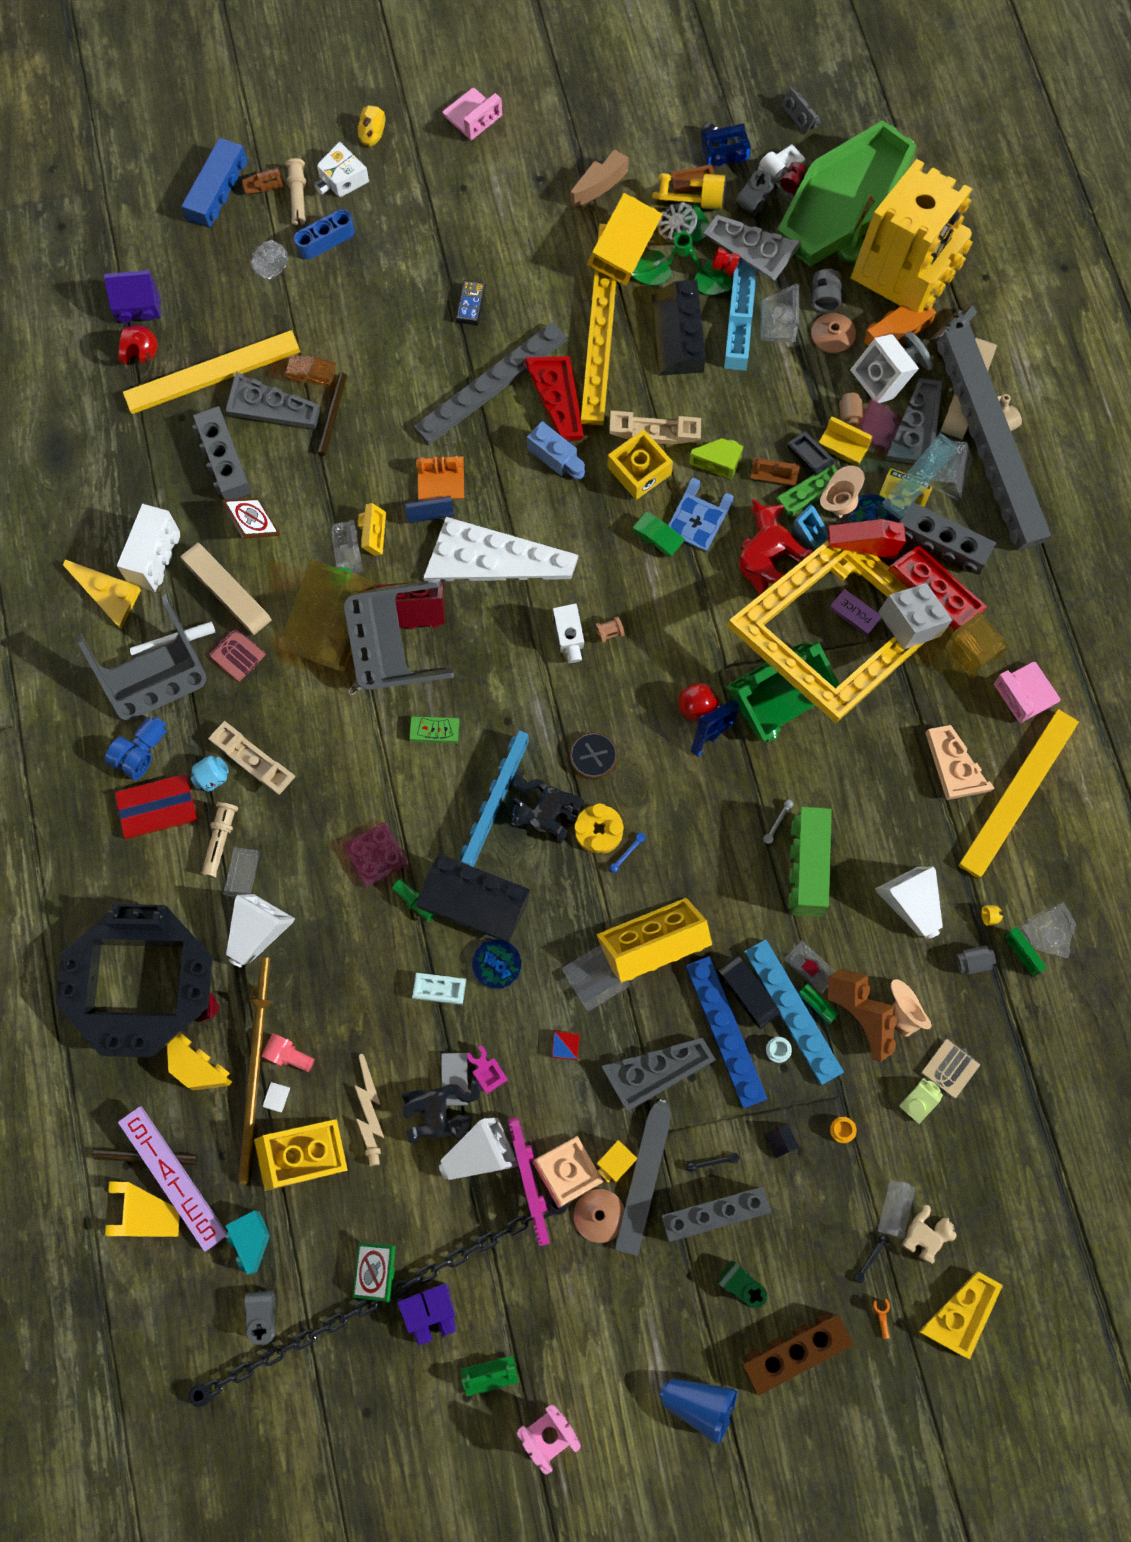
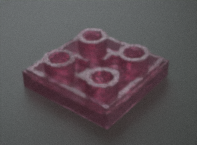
(375, 854)

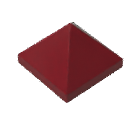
(211, 1011)

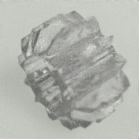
(269, 259)

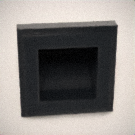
(781, 1140)

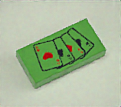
(434, 729)

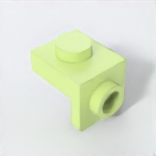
(921, 1100)

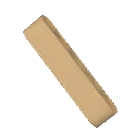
(955, 423)
(225, 588)

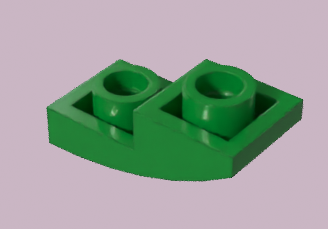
(659, 533)

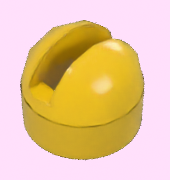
(990, 915)

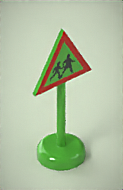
(851, 251)

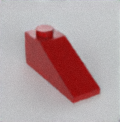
(872, 537)

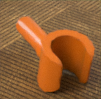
(882, 1317)

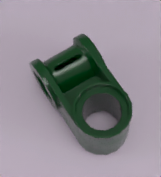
(739, 1282)

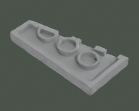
(757, 248)

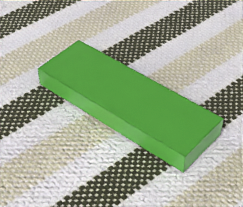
(805, 492)

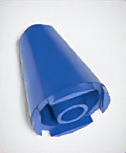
(700, 1406)

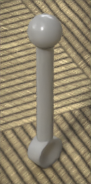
(768, 838)

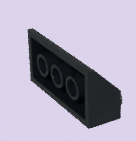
(679, 329)
(473, 898)

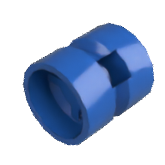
(125, 756)

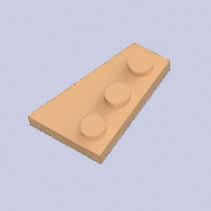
(955, 767)

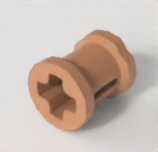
(610, 629)

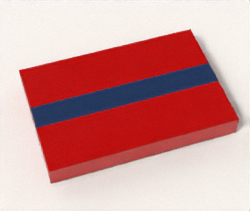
(156, 806)

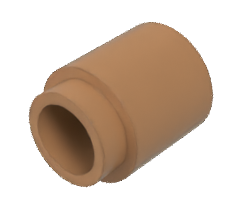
(851, 409)

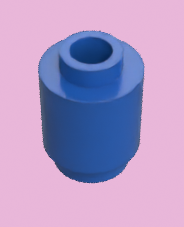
(149, 733)

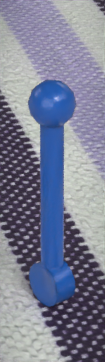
(640, 838)

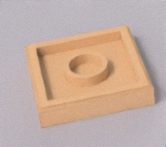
(567, 1171)

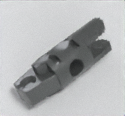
(958, 320)

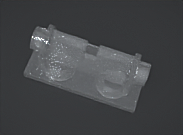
(896, 1209)

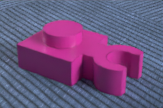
(488, 1072)

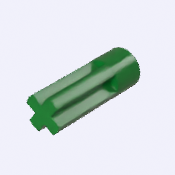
(825, 1010)

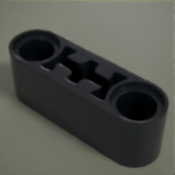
(748, 991)

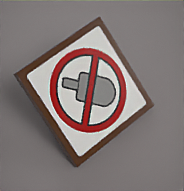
(250, 518)

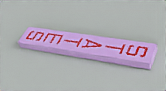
(173, 1178)

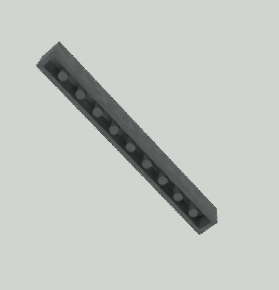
(993, 438)

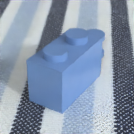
(555, 451)

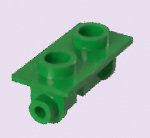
(489, 1375)

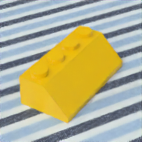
(655, 939)

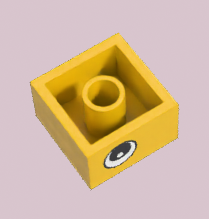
(640, 464)

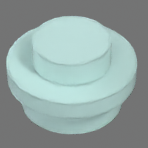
(778, 1049)

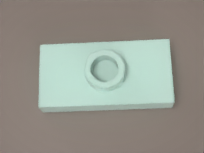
(439, 988)

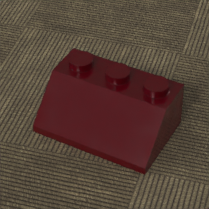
(420, 607)

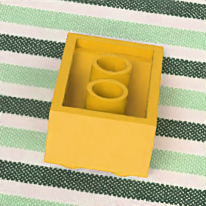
(300, 1154)

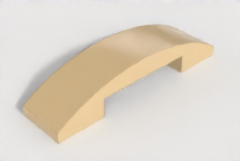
(661, 430)
(251, 758)

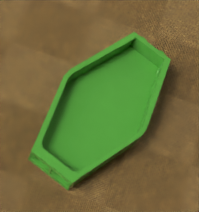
(837, 187)

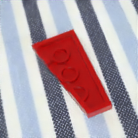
(557, 392)

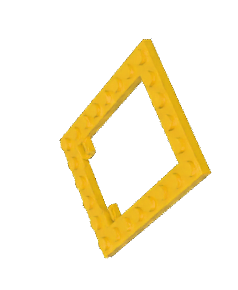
(750, 627)

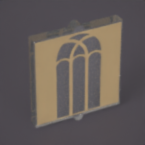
(950, 1068)

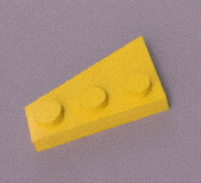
(964, 1315)

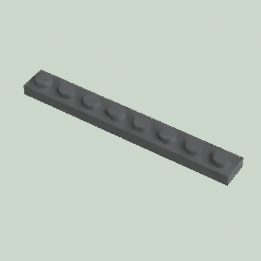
(488, 384)

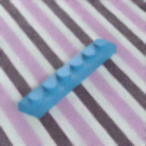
(498, 791)
(793, 1012)

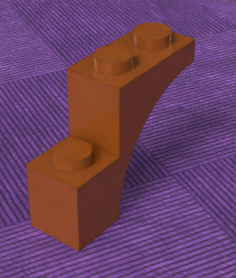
(877, 1018)

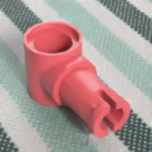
(283, 1052)

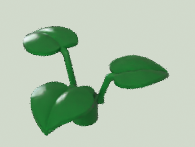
(654, 268)

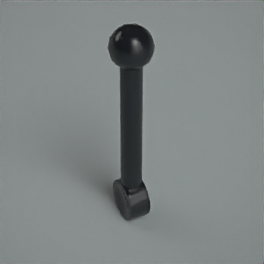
(733, 1158)
(859, 1276)

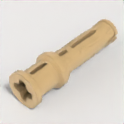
(296, 183)
(210, 868)

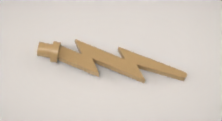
(373, 1126)

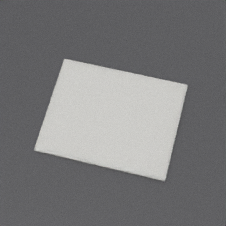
(276, 1097)

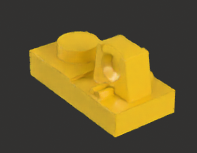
(373, 527)

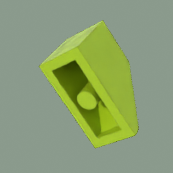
(718, 457)

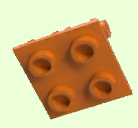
(440, 477)

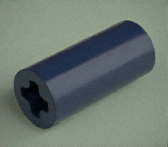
(429, 509)

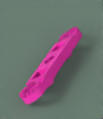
(536, 1203)

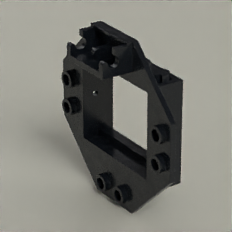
(132, 1033)

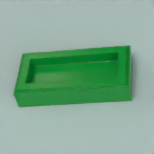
(1025, 951)

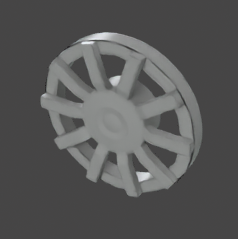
(677, 221)

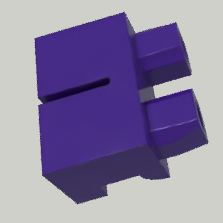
(440, 1309)

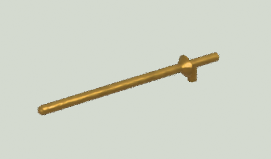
(260, 1006)

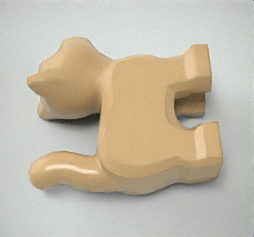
(929, 1240)

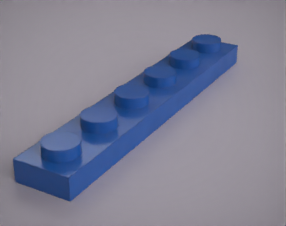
(726, 1033)

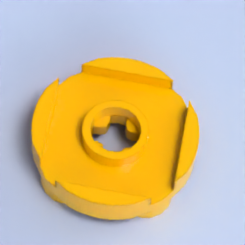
(599, 842)

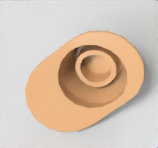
(843, 491)
(908, 1010)

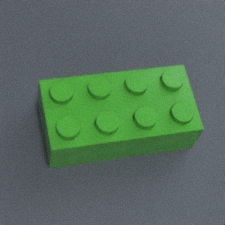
(811, 862)

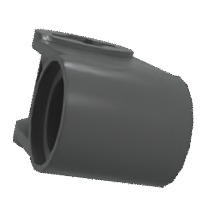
(754, 194)
(260, 1313)

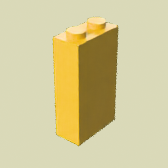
(624, 239)

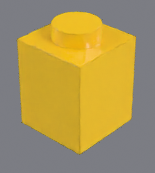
(615, 1162)

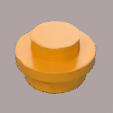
(843, 1130)

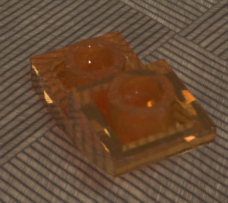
(309, 367)

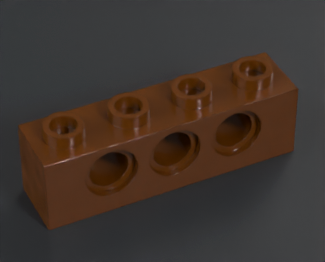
(836, 1341)

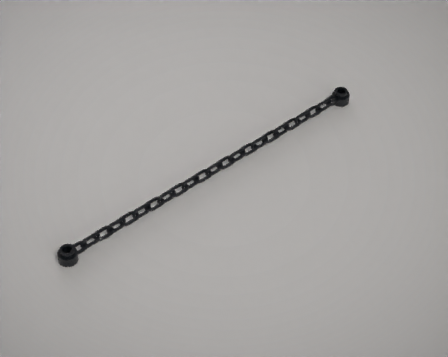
(206, 1390)

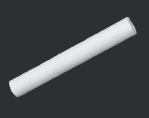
(192, 633)

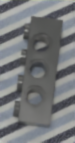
(211, 423)
(957, 535)
(715, 1214)

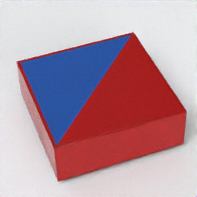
(565, 1045)

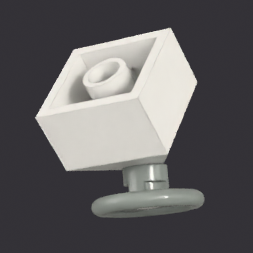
(888, 367)

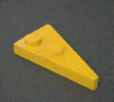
(111, 594)

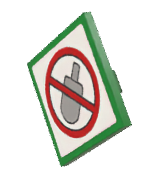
(374, 1272)

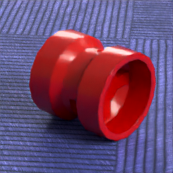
(725, 261)

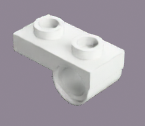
(777, 164)

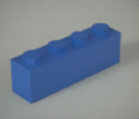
(214, 182)

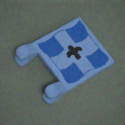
(697, 519)

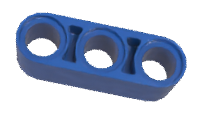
(334, 233)

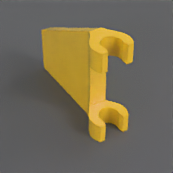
(143, 1214)

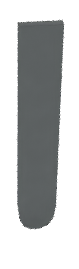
(644, 1179)

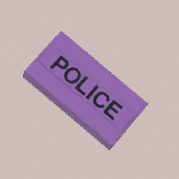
(855, 612)

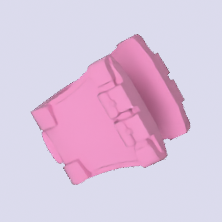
(540, 1450)

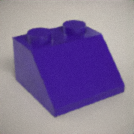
(133, 296)

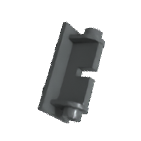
(799, 111)

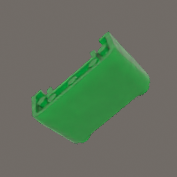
(770, 699)

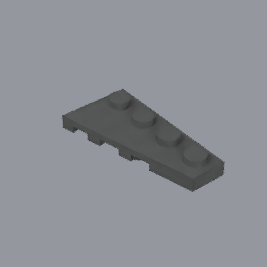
(259, 402)
(918, 424)
(650, 1074)

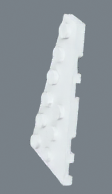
(485, 554)

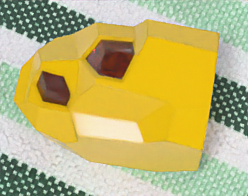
(371, 125)

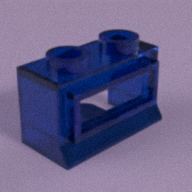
(727, 153)

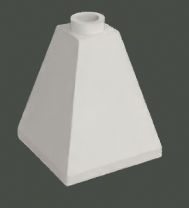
(915, 900)
(254, 928)
(479, 1152)

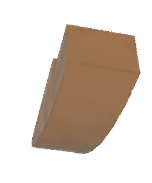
(599, 178)

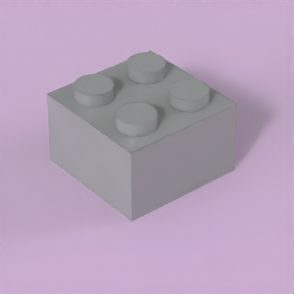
(915, 616)

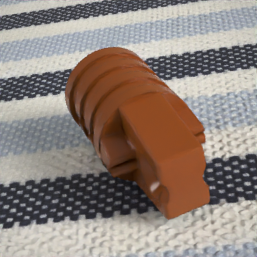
(255, 182)

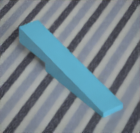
(740, 317)

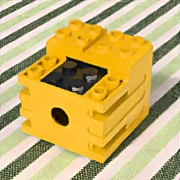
(915, 239)

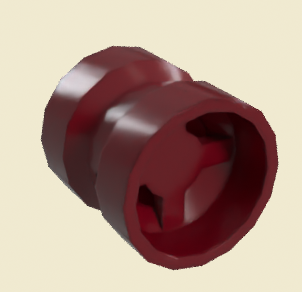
(793, 178)

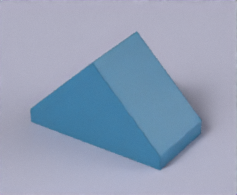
(810, 529)

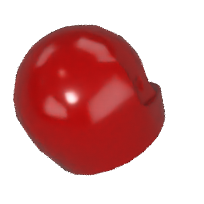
(137, 342)
(697, 701)

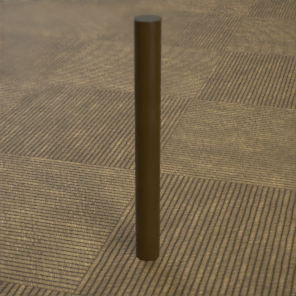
(332, 413)
(134, 1156)

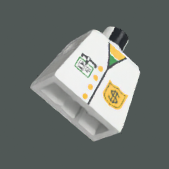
(340, 172)

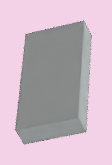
(455, 1072)

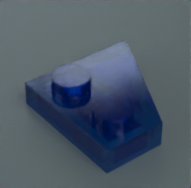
(713, 724)

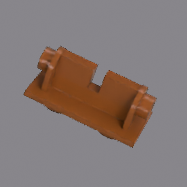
(774, 471)

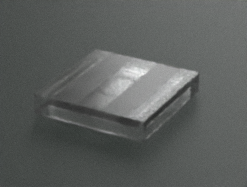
(593, 979)

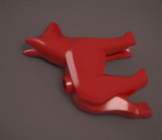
(767, 546)

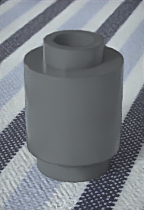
(975, 960)

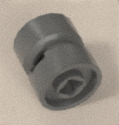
(826, 290)

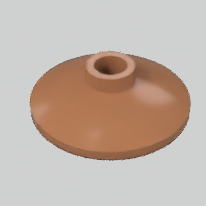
(830, 340)
(585, 1220)

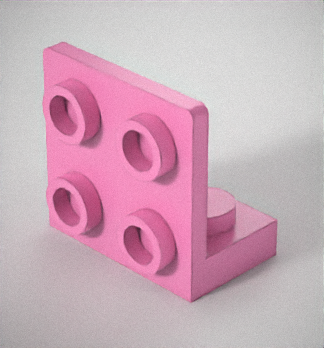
(474, 112)
(1026, 691)

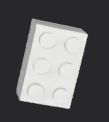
(149, 548)

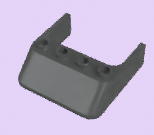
(378, 640)
(151, 677)

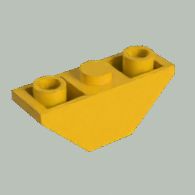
(193, 1067)

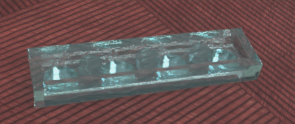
(920, 476)

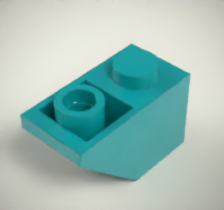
(250, 1240)

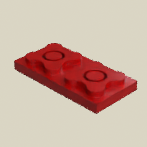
(920, 568)

